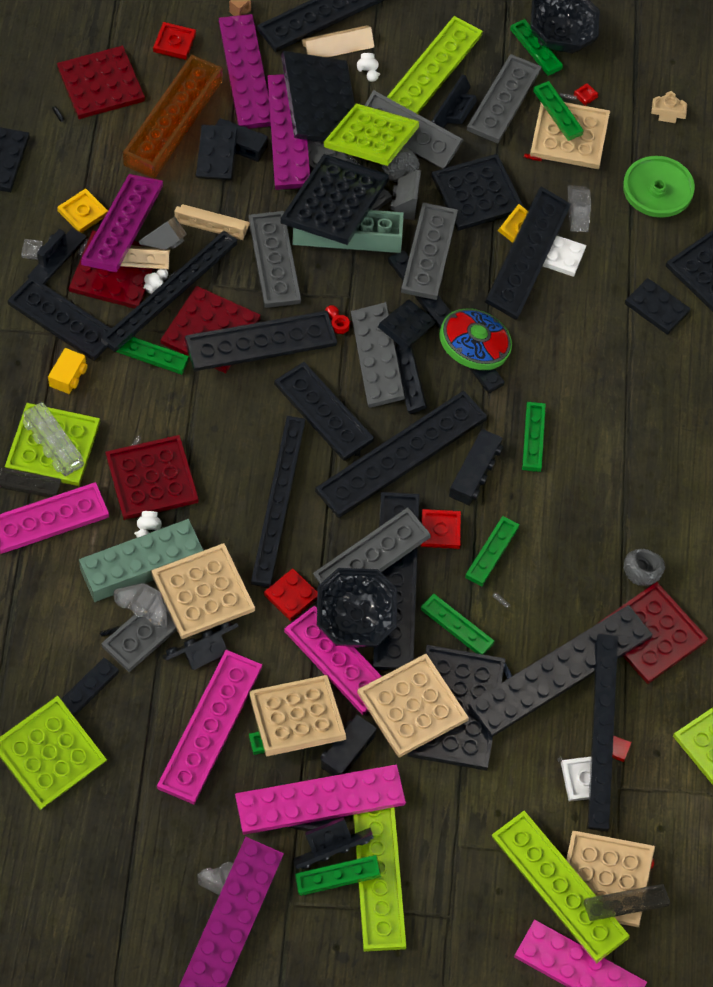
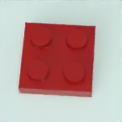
(174, 40)
(443, 528)
(291, 594)

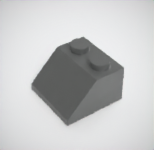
(406, 195)
(165, 236)

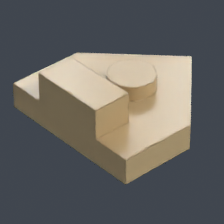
(669, 108)

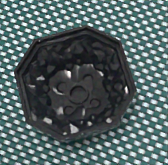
(565, 24)
(357, 607)

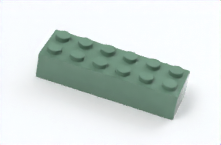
(377, 232)
(133, 560)

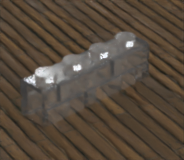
(53, 439)

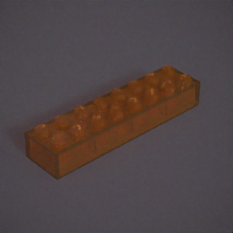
(172, 116)

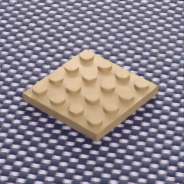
(582, 151)
(203, 591)
(412, 705)
(297, 715)
(611, 866)

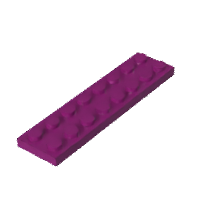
(245, 71)
(289, 153)
(122, 223)
(232, 916)

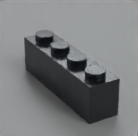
(475, 467)

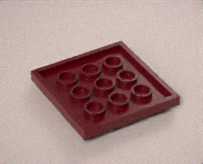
(100, 82)
(118, 287)
(205, 313)
(151, 477)
(672, 632)

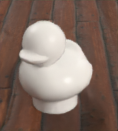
(369, 64)
(155, 280)
(147, 522)

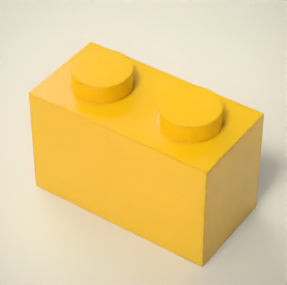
(67, 371)

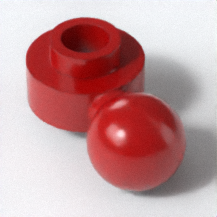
(339, 322)

